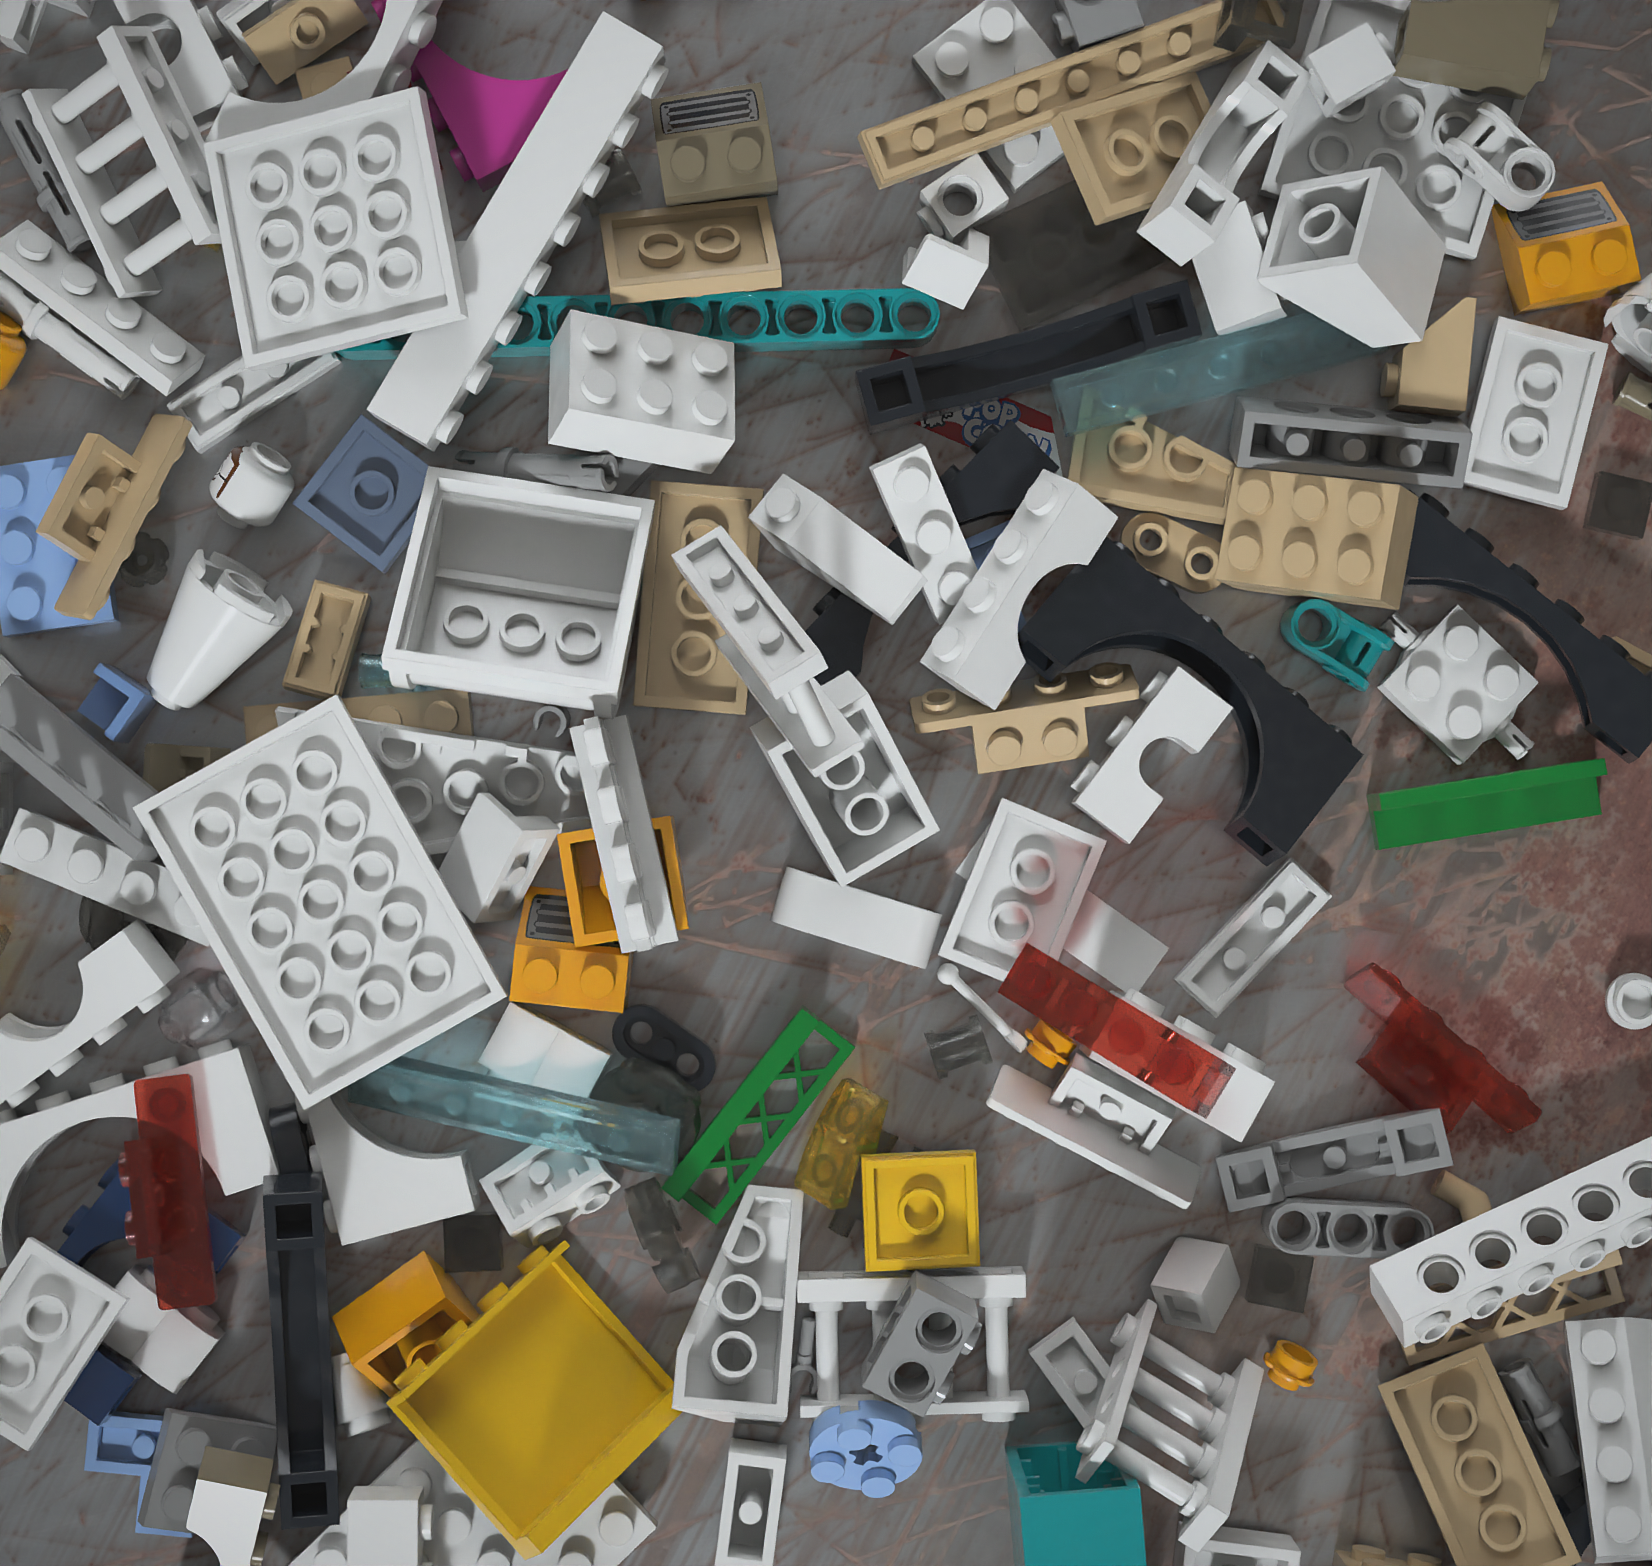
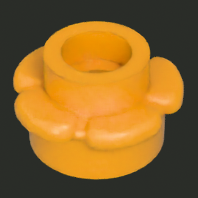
(1049, 1044)
(1290, 1365)

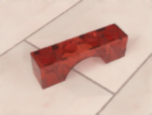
(1117, 1031)

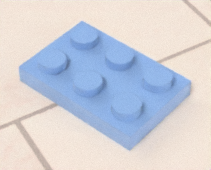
(30, 565)

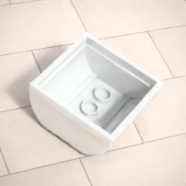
(519, 590)

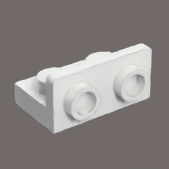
(545, 1191)

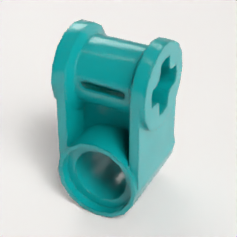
(1345, 645)

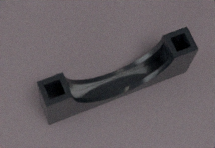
(1288, 750)

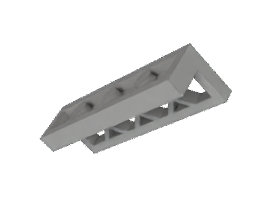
(74, 767)

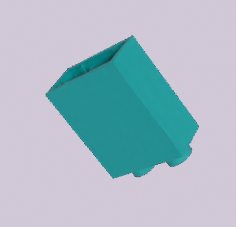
(1068, 1521)

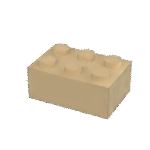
(1317, 537)

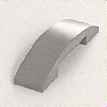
(1334, 1157)

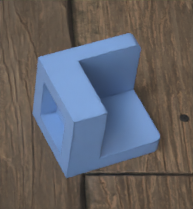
(117, 703)

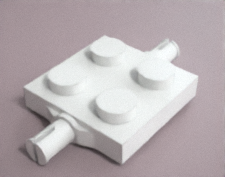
(1457, 684)

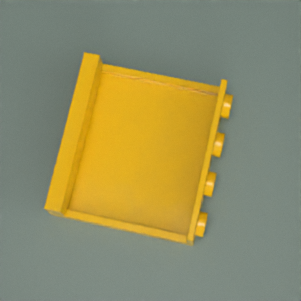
(536, 1401)

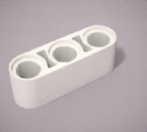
(856, 917)

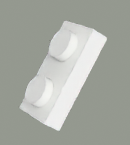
(1073, 1368)

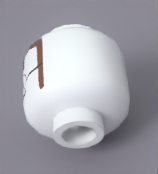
(252, 486)

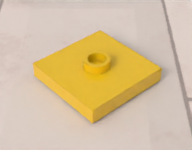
(920, 1210)

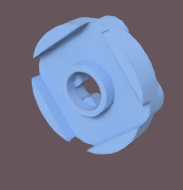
(842, 1453)

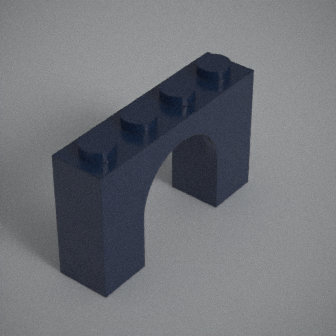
(106, 1376)

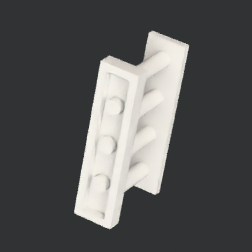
(172, 137)
(768, 650)
(881, 1290)
(1223, 1429)

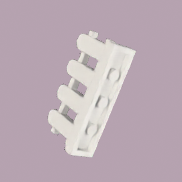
(624, 833)

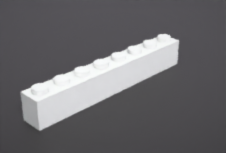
(521, 229)

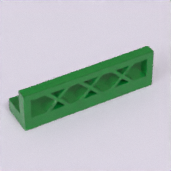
(1486, 803)
(741, 1103)

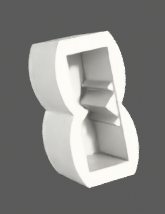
(543, 1053)
(161, 1342)

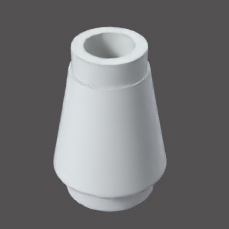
(357, 1400)

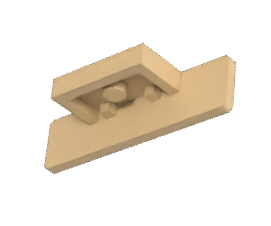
(105, 505)
(1033, 721)

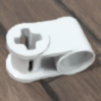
(1498, 155)

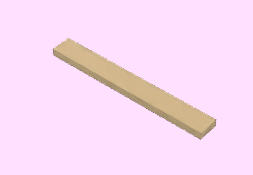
(1036, 96)

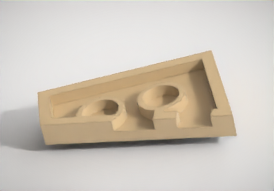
(1152, 471)

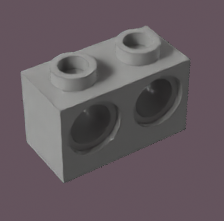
(909, 1340)

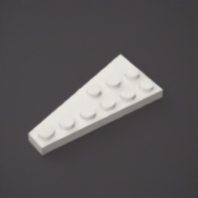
(443, 772)

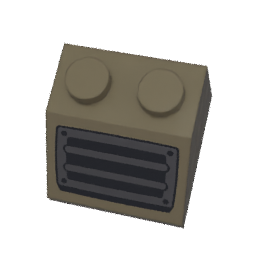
(714, 145)

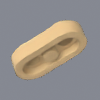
(1174, 554)

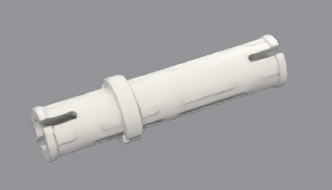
(52, 329)

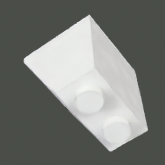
(1354, 256)

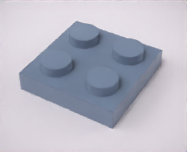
(367, 493)

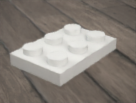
(983, 49)
(1532, 412)
(1021, 890)
(48, 1333)

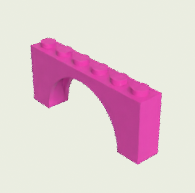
(483, 112)

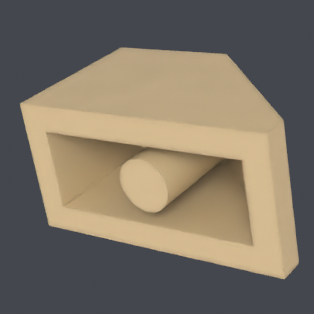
(1434, 372)

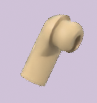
(1461, 1194)

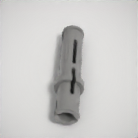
(14, 119)
(554, 469)

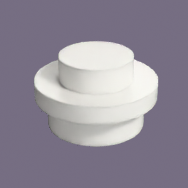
(1630, 1000)

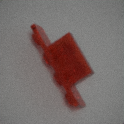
(1429, 1063)
(169, 1193)

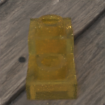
(842, 1133)

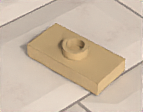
(301, 34)
(326, 640)

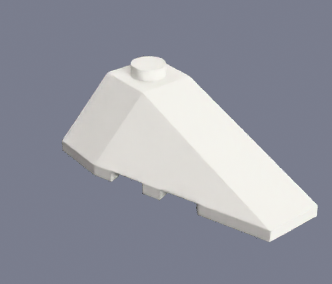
(741, 1332)

